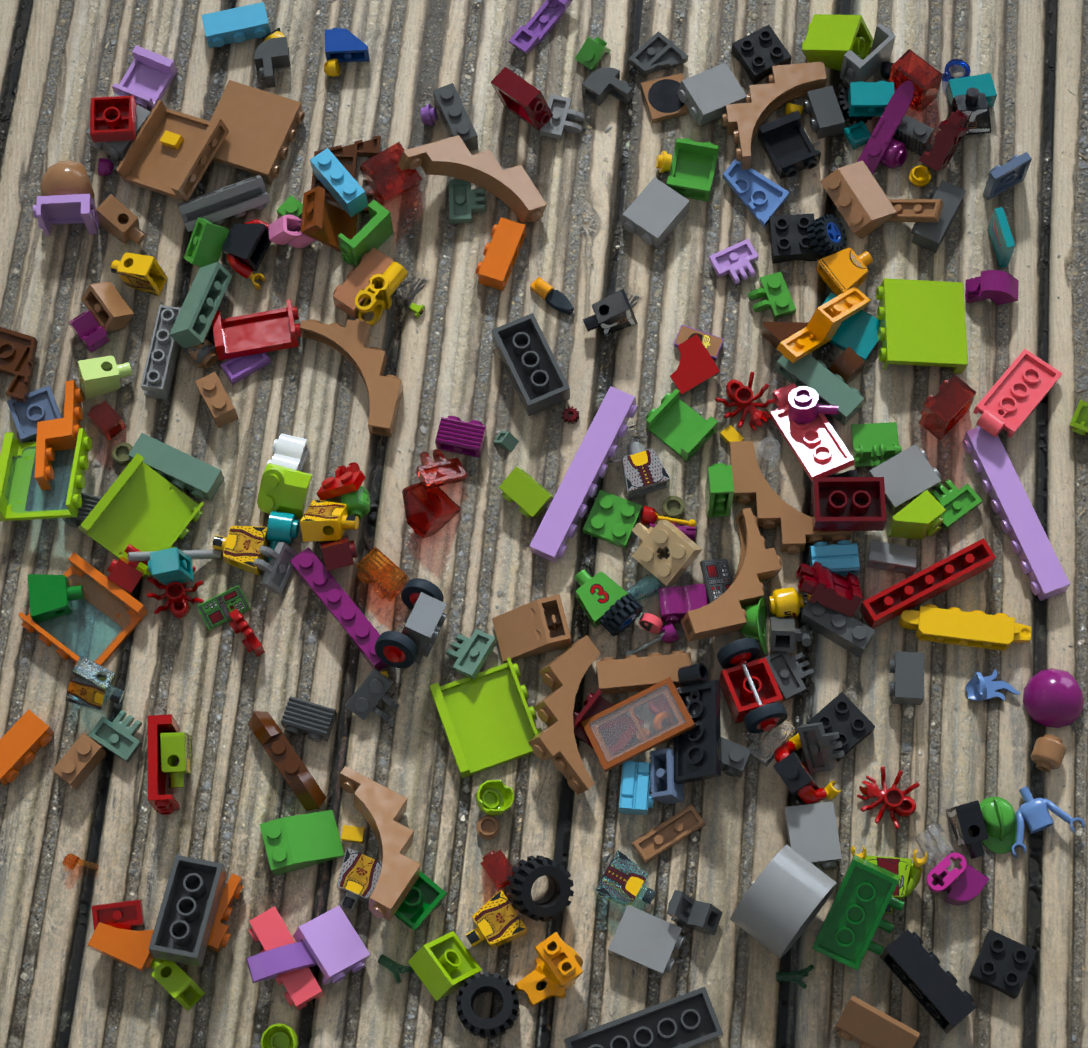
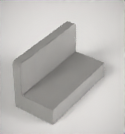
(892, 557)

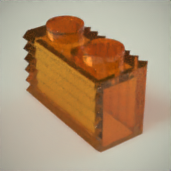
(381, 574)

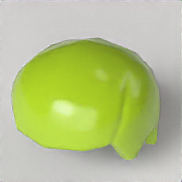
(494, 797)
(279, 1036)

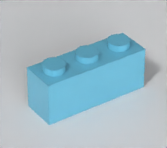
(236, 25)
(339, 182)

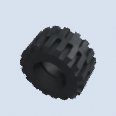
(556, 895)
(487, 983)

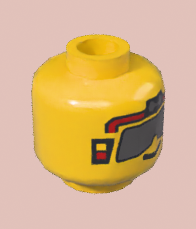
(785, 602)

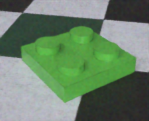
(612, 519)

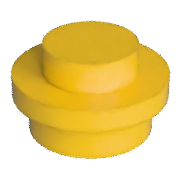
(663, 162)
(919, 176)

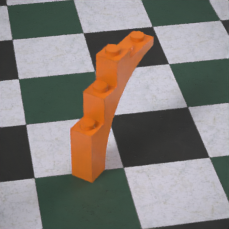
(133, 946)

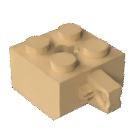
(652, 548)

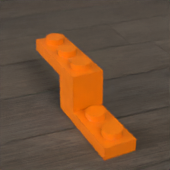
(58, 435)

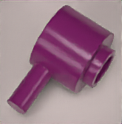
(805, 406)

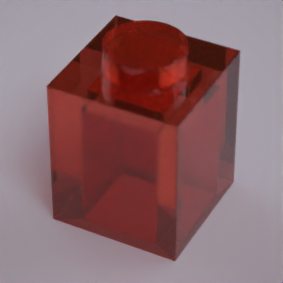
(106, 420)
(497, 869)

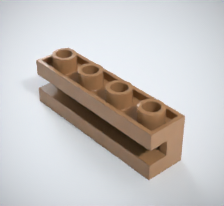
(639, 673)

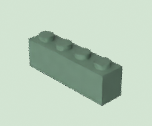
(200, 305)
(829, 386)
(179, 467)

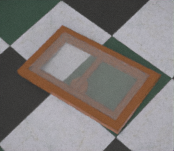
(638, 724)

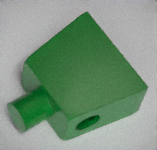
(51, 596)

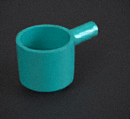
(282, 528)

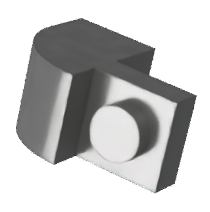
(270, 55)
(606, 82)
(694, 914)

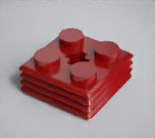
(103, 111)

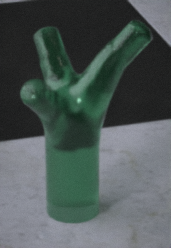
(394, 967)
(794, 976)

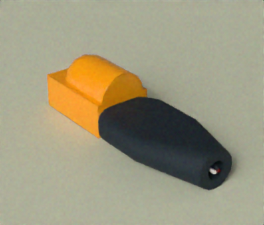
(553, 297)

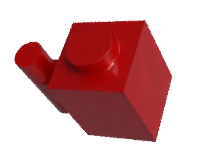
(125, 572)

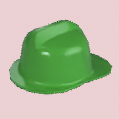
(756, 623)
(999, 823)

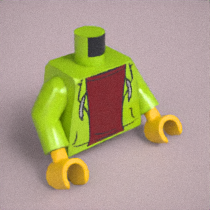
(909, 873)

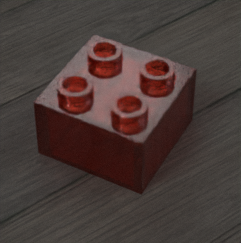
(924, 77)
(387, 177)
(947, 407)

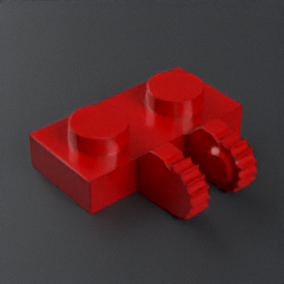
(345, 481)

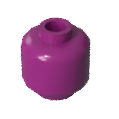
(894, 155)

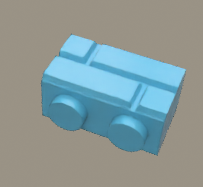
(839, 557)
(635, 788)

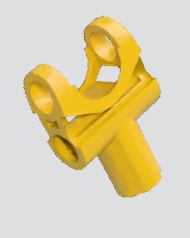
(380, 292)

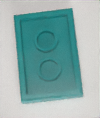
(857, 332)

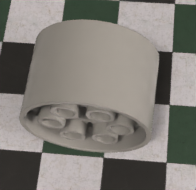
(783, 901)

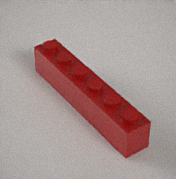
(927, 583)

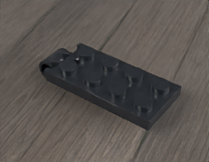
(698, 749)

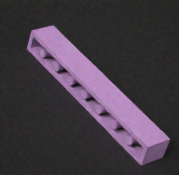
(583, 475)
(1016, 513)

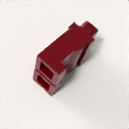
(946, 141)
(830, 588)

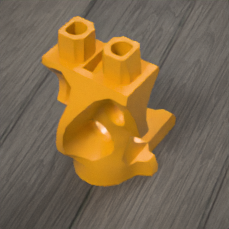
(556, 965)

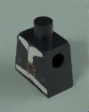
(976, 107)
(611, 314)
(968, 817)

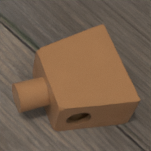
(119, 221)

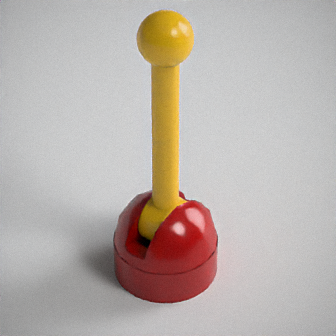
(650, 515)

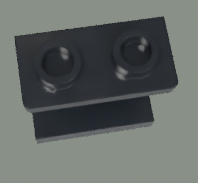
(788, 145)

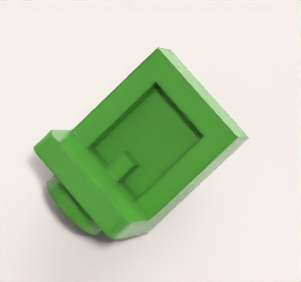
(592, 52)

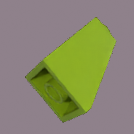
(833, 36)

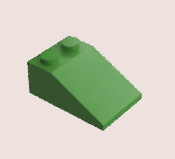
(301, 841)

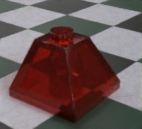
(428, 509)

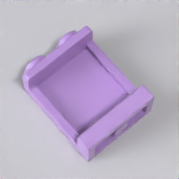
(146, 78)
(66, 210)
(333, 945)

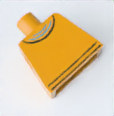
(844, 270)

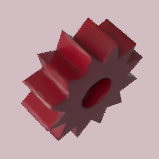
(570, 411)

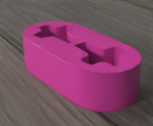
(949, 877)

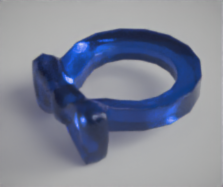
(947, 76)

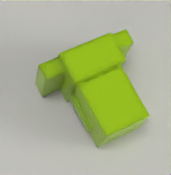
(417, 309)

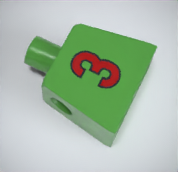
(597, 595)

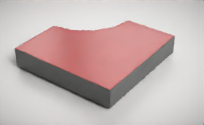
(695, 366)

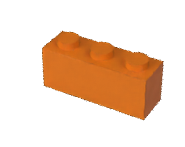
(501, 253)
(21, 744)

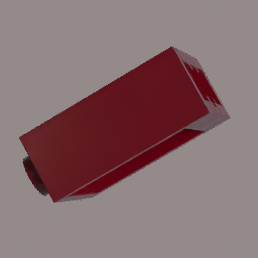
(522, 98)

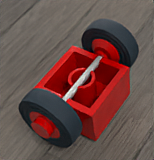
(750, 687)

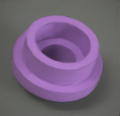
(429, 115)

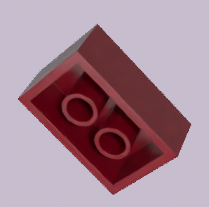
(848, 504)

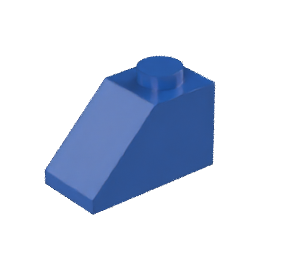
(344, 46)

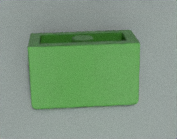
(205, 243)

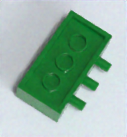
(858, 913)

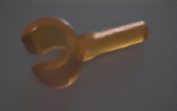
(72, 860)

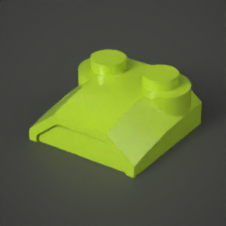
(283, 490)

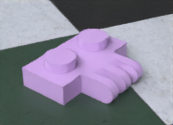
(735, 261)

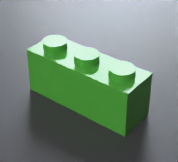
(719, 490)

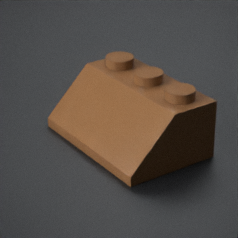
(859, 198)
(873, 1027)

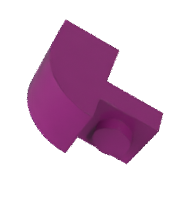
(992, 285)
(89, 331)
(965, 888)

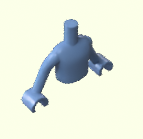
(1037, 817)

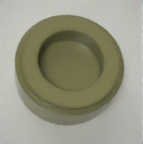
(120, 453)
(673, 507)

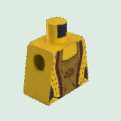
(140, 273)
(326, 521)
(242, 547)
(496, 923)

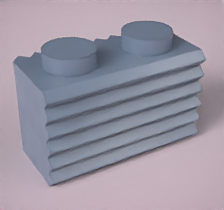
(662, 777)

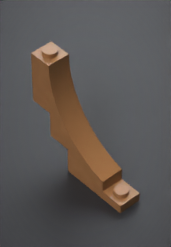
(453, 159)
(383, 812)

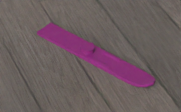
(887, 125)

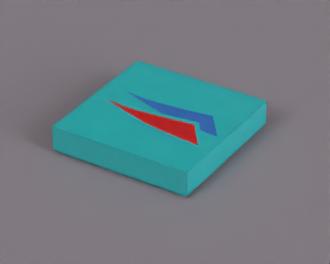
(1001, 237)

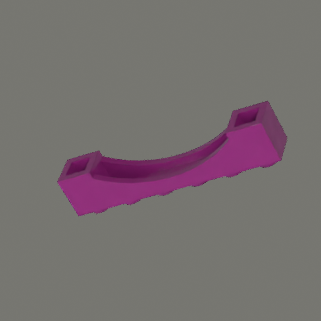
(339, 604)

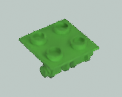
(874, 443)

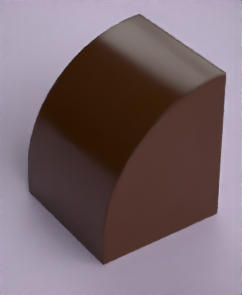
(848, 365)

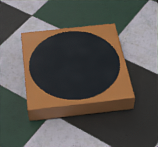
(663, 98)

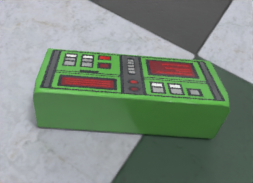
(217, 609)

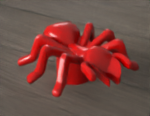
(743, 399)
(176, 597)
(892, 799)

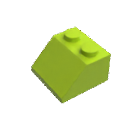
(918, 518)
(444, 965)

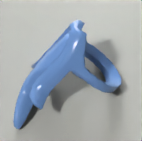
(984, 688)

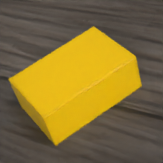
(171, 140)
(729, 435)
(353, 834)

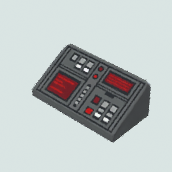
(716, 577)

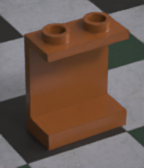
(325, 221)

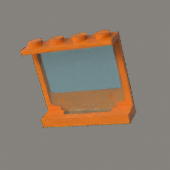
(96, 622)

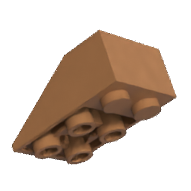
(532, 629)

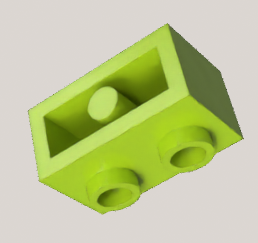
(526, 493)

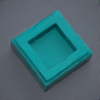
(857, 134)

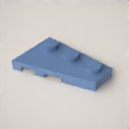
(755, 191)

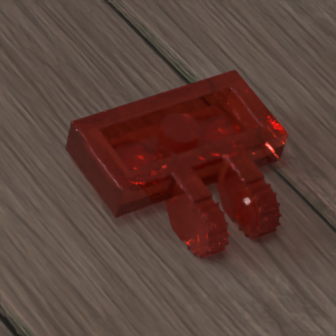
(441, 472)

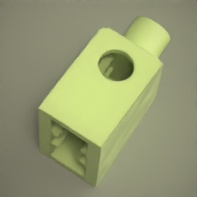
(101, 375)

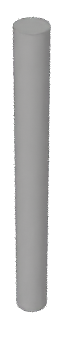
(193, 554)

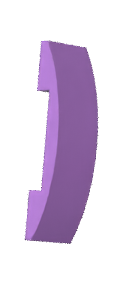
(539, 25)
(279, 960)

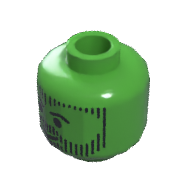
(357, 502)

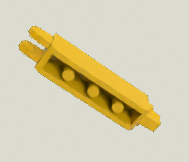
(965, 628)

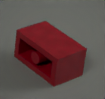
(338, 553)

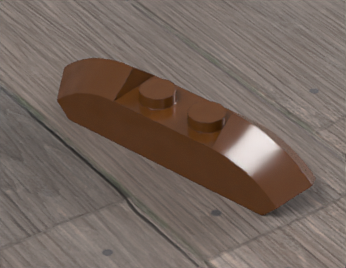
(286, 760)

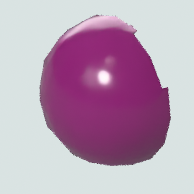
(1053, 698)

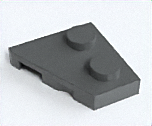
(657, 55)

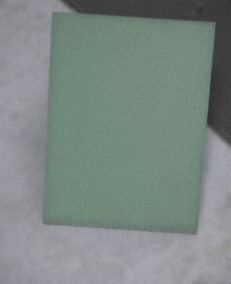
(506, 440)

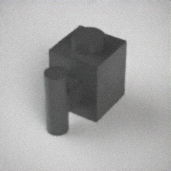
(783, 634)

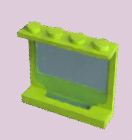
(19, 491)

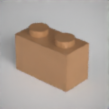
(107, 306)
(216, 400)
(79, 761)

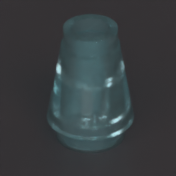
(645, 587)

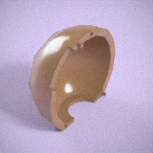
(66, 179)

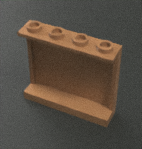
(258, 129)
(165, 168)

